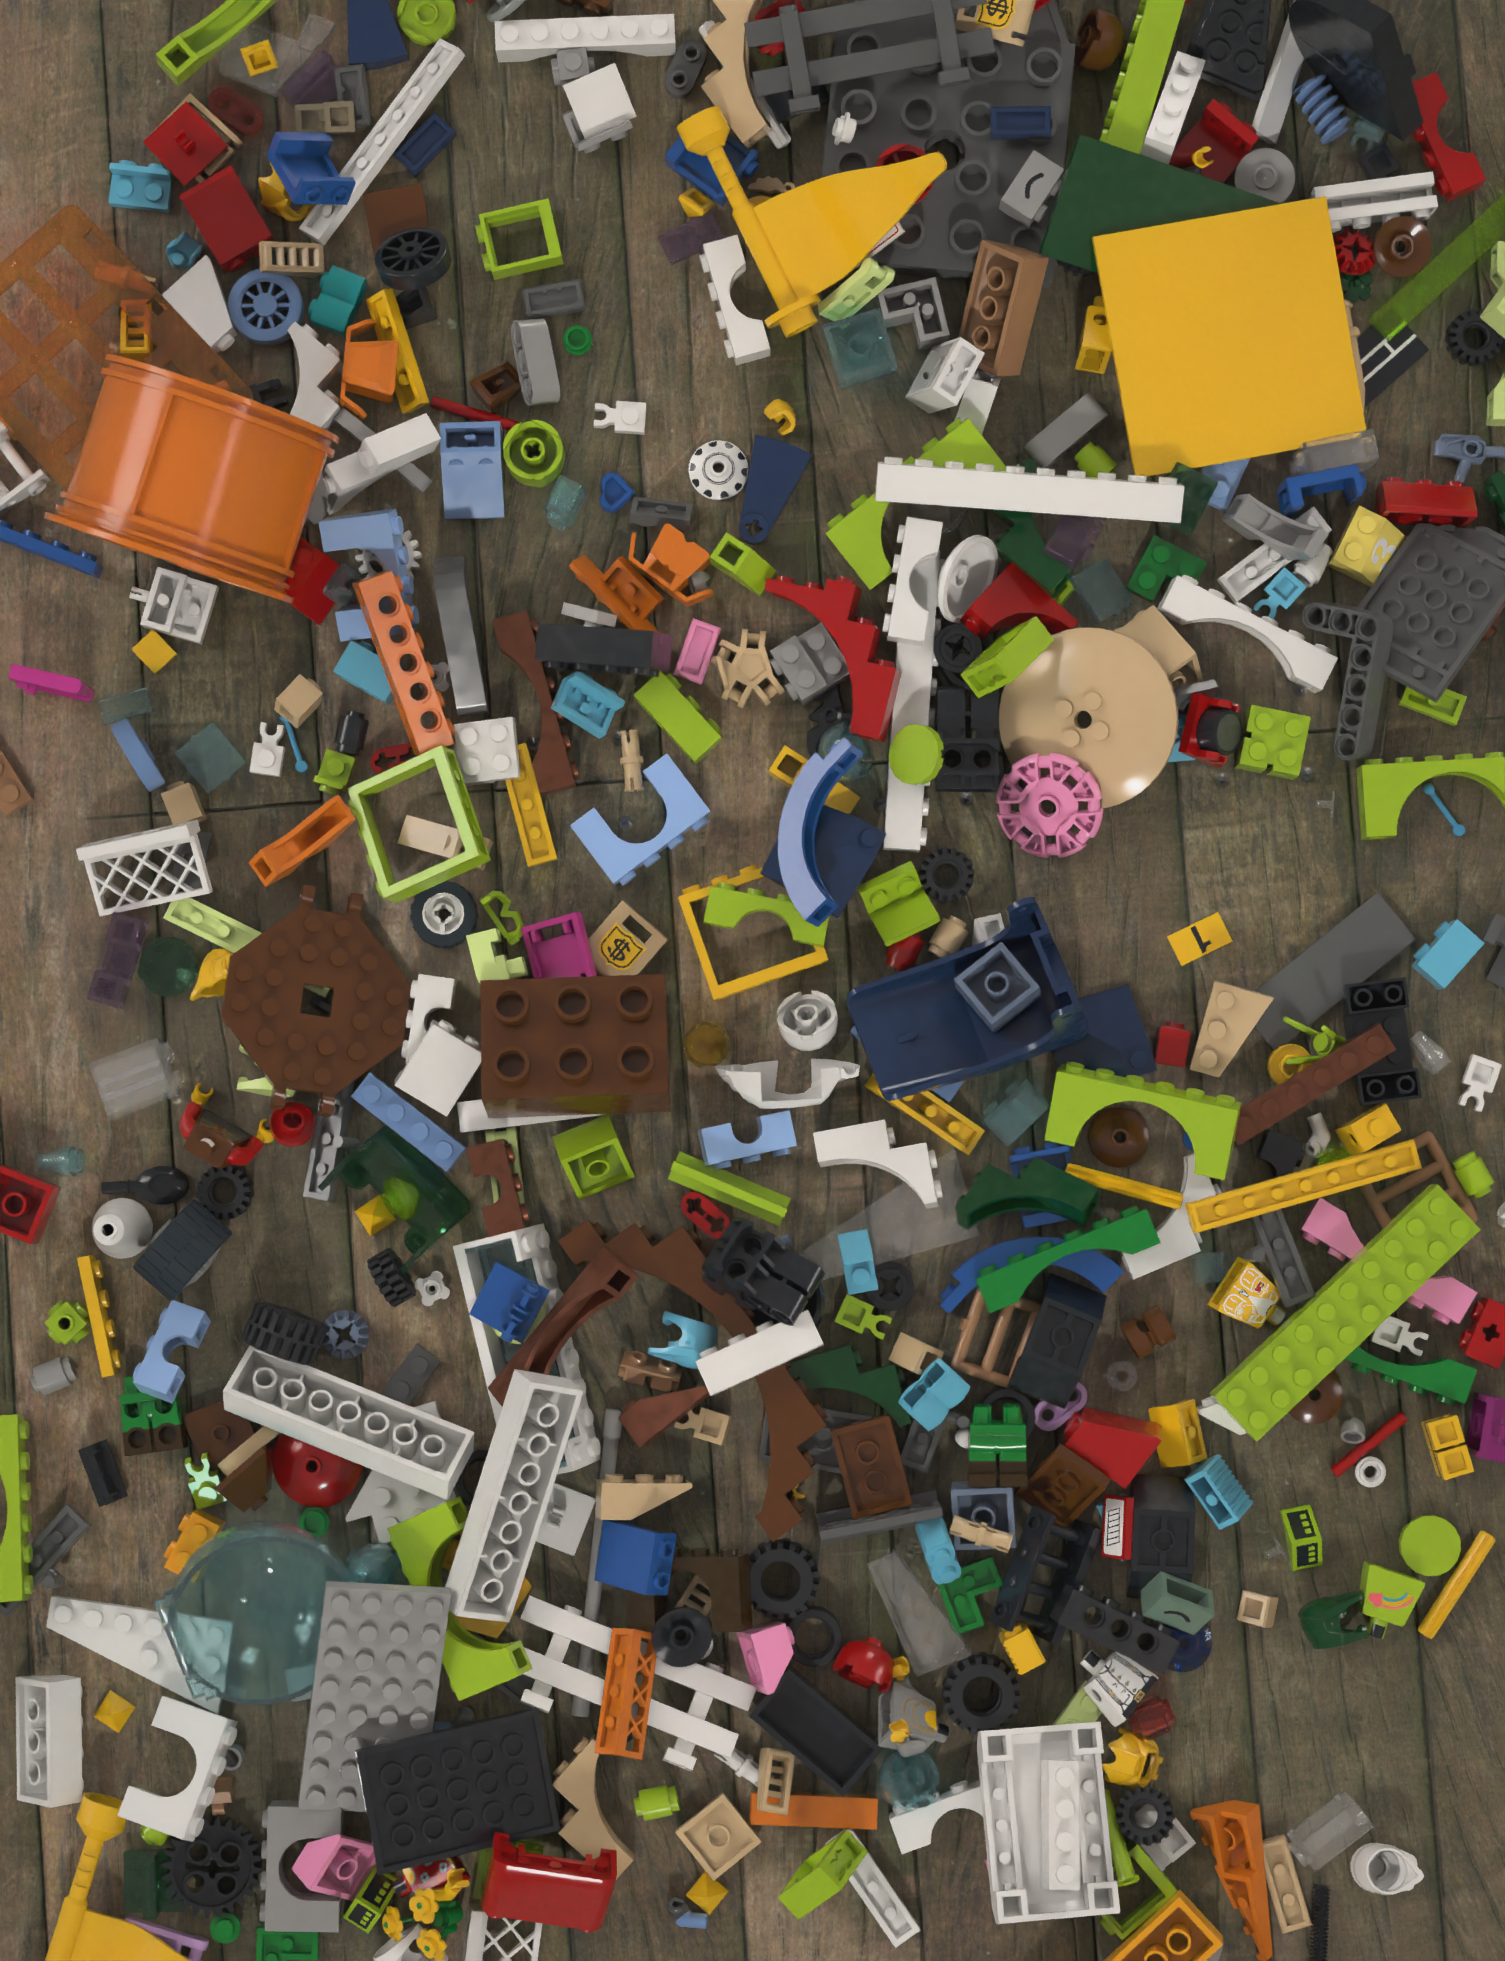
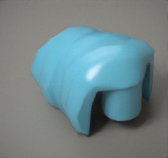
(183, 252)

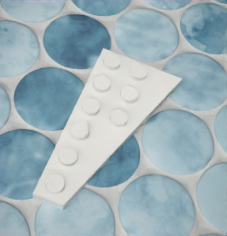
(126, 1636)

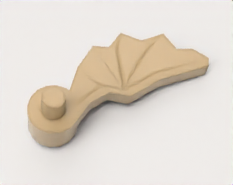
(770, 185)

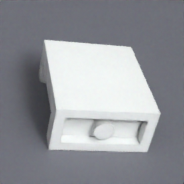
(440, 1067)

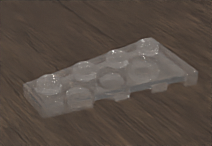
(918, 1620)

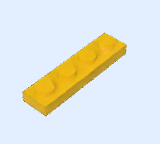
(390, 326)
(530, 813)
(102, 1328)

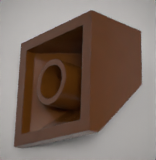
(250, 1481)

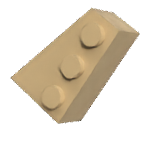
(1226, 1025)

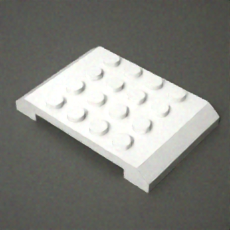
(1012, 1822)

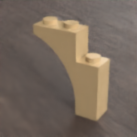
(586, 1826)

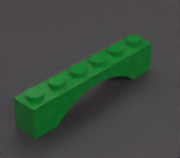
(1007, 1283)
(1439, 1375)

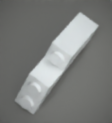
(317, 369)
(377, 458)
(871, 1146)
(1175, 1231)

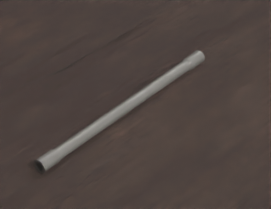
(611, 1435)

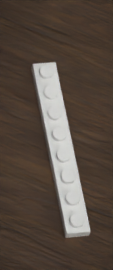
(386, 136)

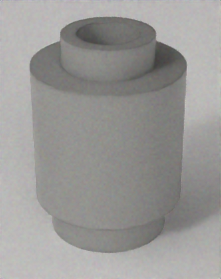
(54, 1375)

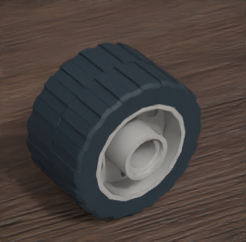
(182, 1250)

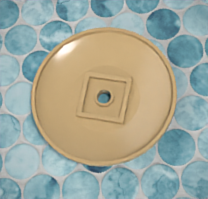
(1120, 689)

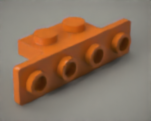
(621, 591)

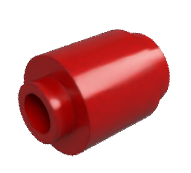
(905, 952)

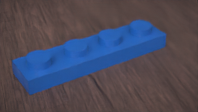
(55, 551)

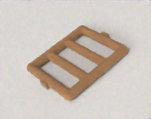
(1439, 1165)
(968, 1328)

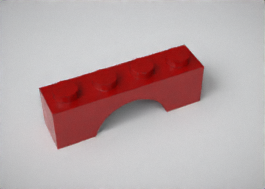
(1454, 171)

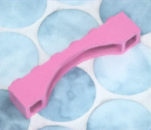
(1332, 1228)

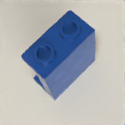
(307, 170)
(699, 172)
(1345, 478)
(1054, 1154)
(635, 1558)

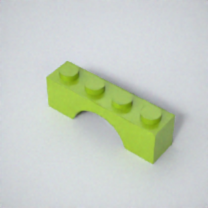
(728, 907)

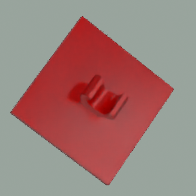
(185, 144)

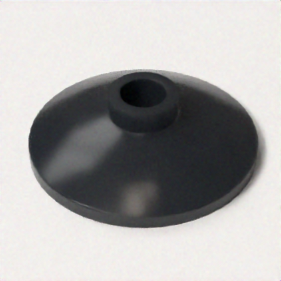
(690, 1646)

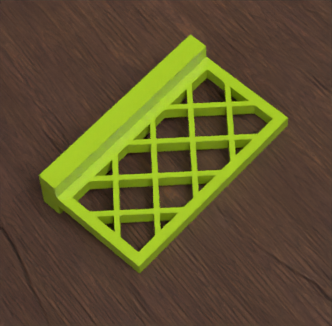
(729, 1188)

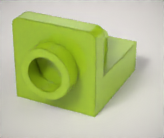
(335, 772)

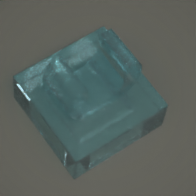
(1366, 130)

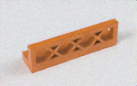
(622, 1691)

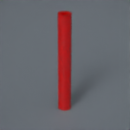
(470, 412)
(1368, 1444)

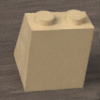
(1166, 645)

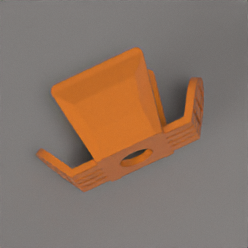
(367, 368)
(672, 563)

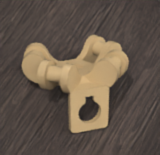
(748, 667)

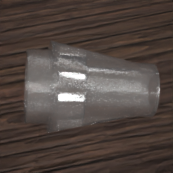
(1430, 1054)

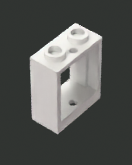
(949, 373)

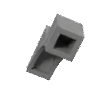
(1282, 534)

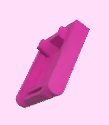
(37, 680)
(562, 955)

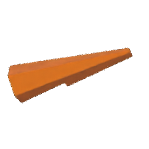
(1237, 1845)

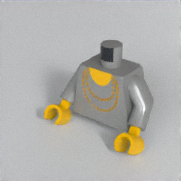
(907, 1717)

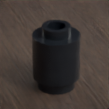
(351, 733)

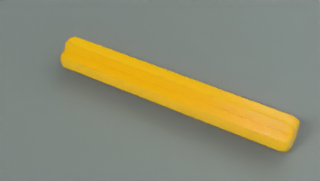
(1127, 1186)
(1456, 1584)

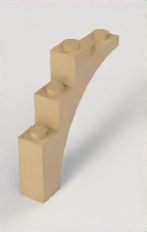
(732, 85)

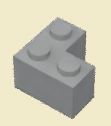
(919, 304)

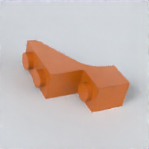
(303, 841)

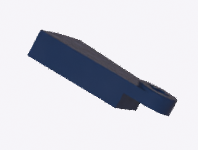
(373, 35)
(770, 483)

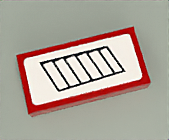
(1117, 1526)

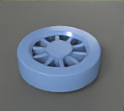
(265, 307)
(138, 754)

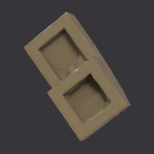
(328, 117)

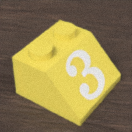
(1366, 546)

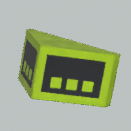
(1302, 1537)
(371, 1900)

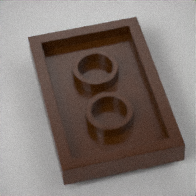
(871, 1466)
(1063, 1485)

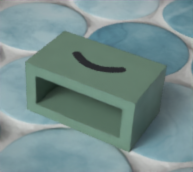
(1177, 1603)

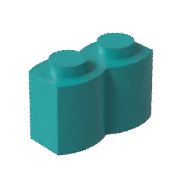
(338, 301)

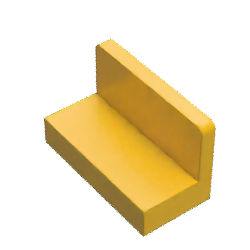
(1181, 1434)

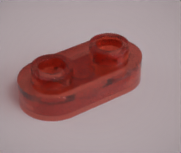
(237, 112)

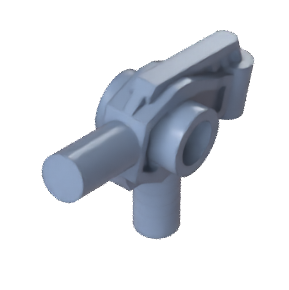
(1467, 450)

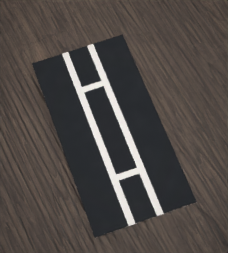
(1386, 361)

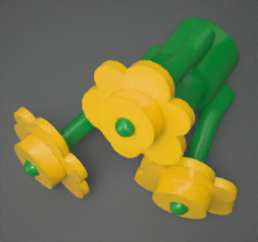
(425, 1908)

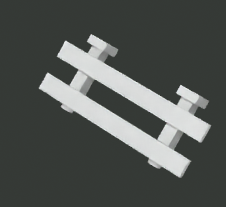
(688, 1727)

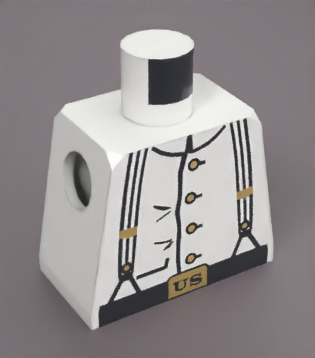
(1116, 1684)

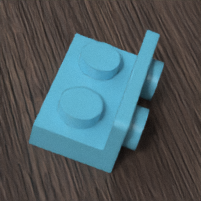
(140, 186)

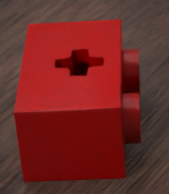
(1476, 1343)

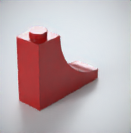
(1012, 601)

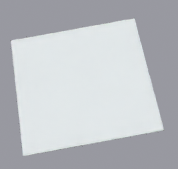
(599, 100)

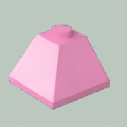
(766, 1654)
(335, 1865)

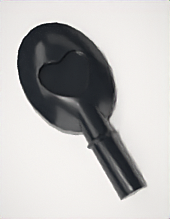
(155, 1185)

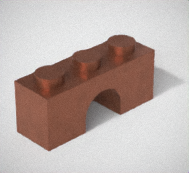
(494, 1160)

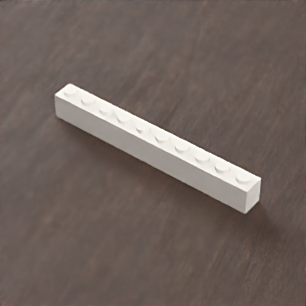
(1029, 491)
(912, 706)

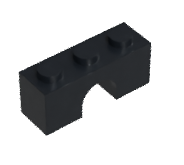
(1280, 1153)

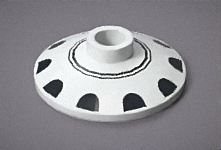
(723, 484)

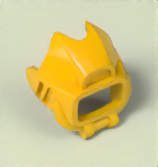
(277, 199)
(1130, 1760)

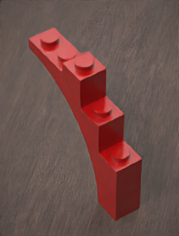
(872, 683)

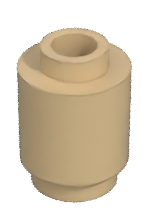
(948, 937)

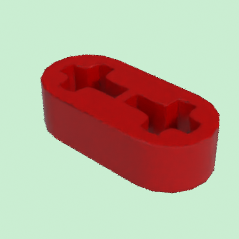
(391, 753)
(700, 1220)

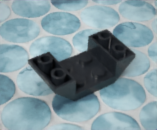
(1382, 1003)
(1059, 1341)
(1161, 1530)

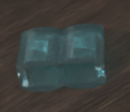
(564, 503)
(1015, 1112)

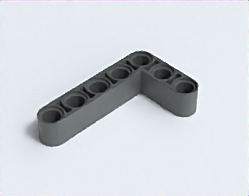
(459, 634)
(1357, 671)

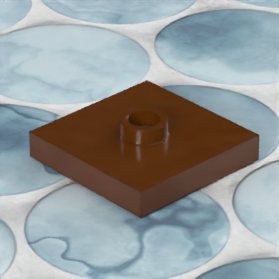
(216, 1431)

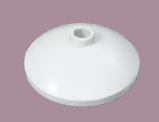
(966, 576)

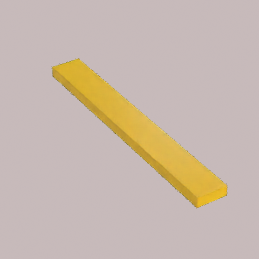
(1303, 1186)

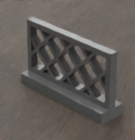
(839, 1523)

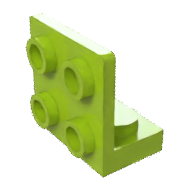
(898, 904)

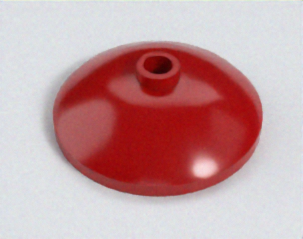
(313, 1488)

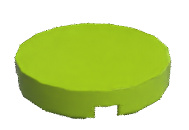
(426, 20)
(916, 754)
(1429, 1545)

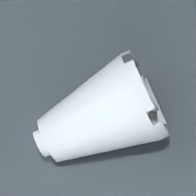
(122, 1228)

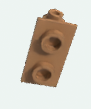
(637, 1366)

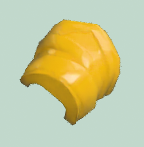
(778, 410)

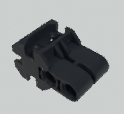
(982, 739)
(771, 1281)

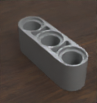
(535, 362)
(1066, 431)

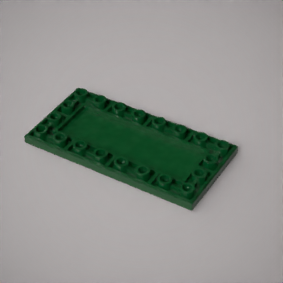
(1124, 191)

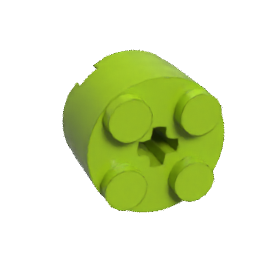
(533, 436)

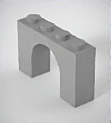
(284, 1905)

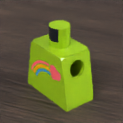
(1387, 1597)

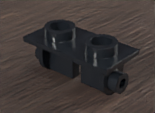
(102, 1473)

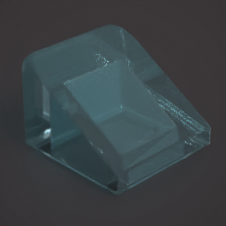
(340, 586)

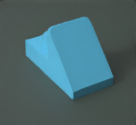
(857, 1261)

